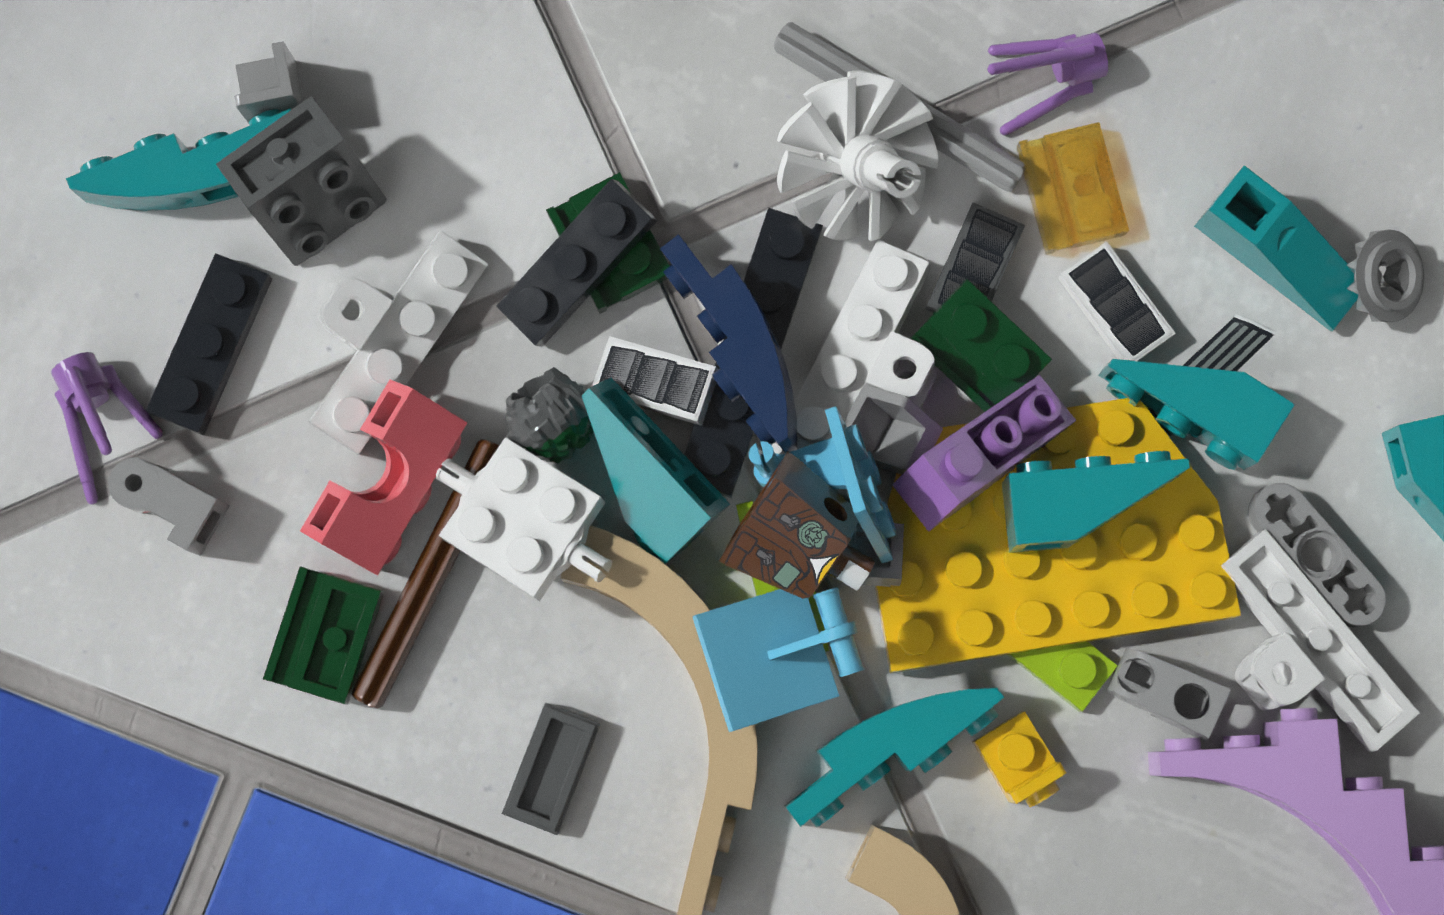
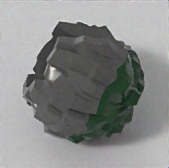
(549, 417)

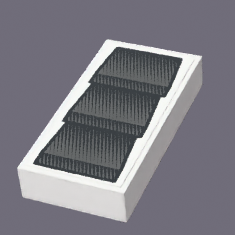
(1116, 304)
(659, 379)

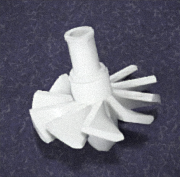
(871, 141)

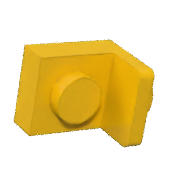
(1020, 761)

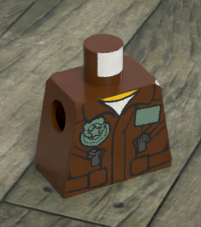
(798, 534)

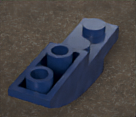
(750, 355)

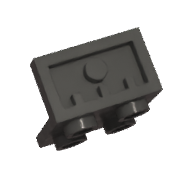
(302, 181)

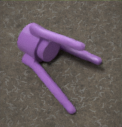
(1072, 60)
(82, 390)

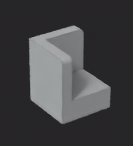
(268, 83)
(892, 428)

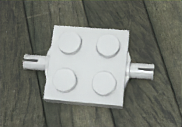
(523, 519)

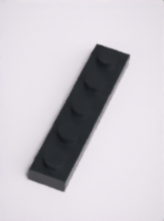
(776, 282)

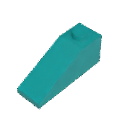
(652, 479)

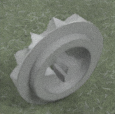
(1403, 276)

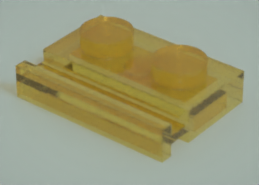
(1072, 188)

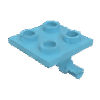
(842, 465)
(771, 655)

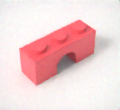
(416, 442)

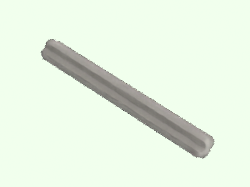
(949, 136)

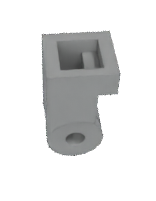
(154, 490)
(1169, 693)

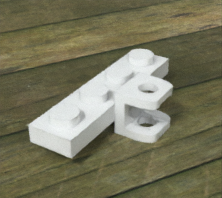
(391, 334)
(867, 344)
(1310, 648)

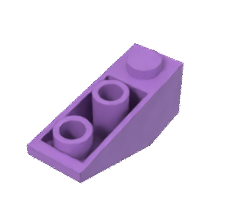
(982, 452)

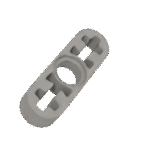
(1299, 512)

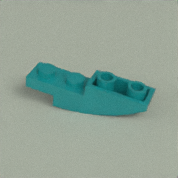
(163, 171)
(910, 731)

